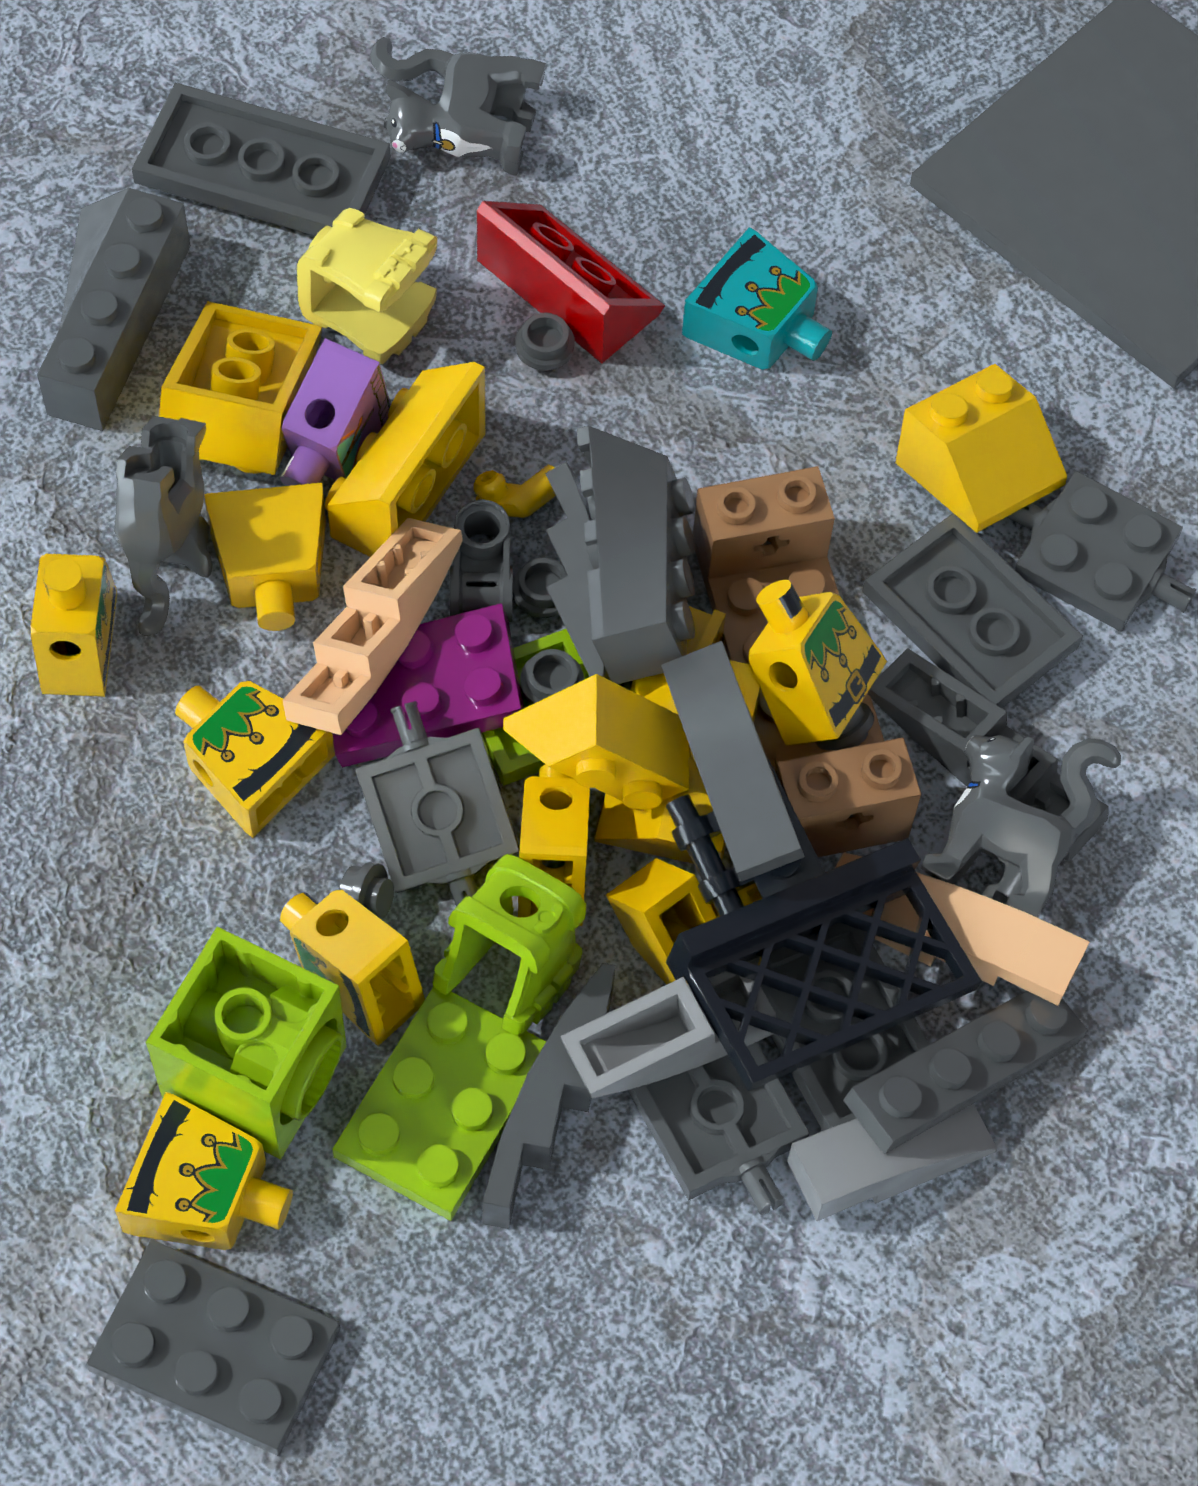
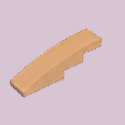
(369, 636)
(994, 938)

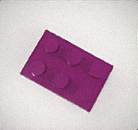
(457, 673)

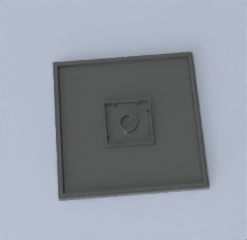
(1094, 181)

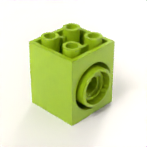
(250, 1039)

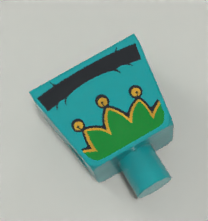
(755, 306)

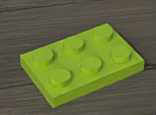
(439, 1103)

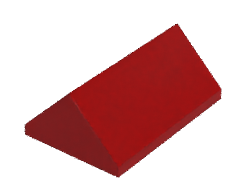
(563, 275)

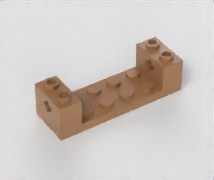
(822, 785)

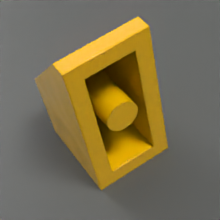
(656, 908)

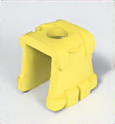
(364, 283)

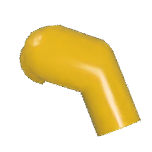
(516, 499)

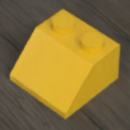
(981, 448)
(607, 741)

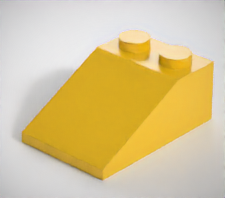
(240, 381)

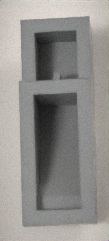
(656, 1036)
(848, 1167)

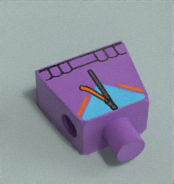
(333, 414)

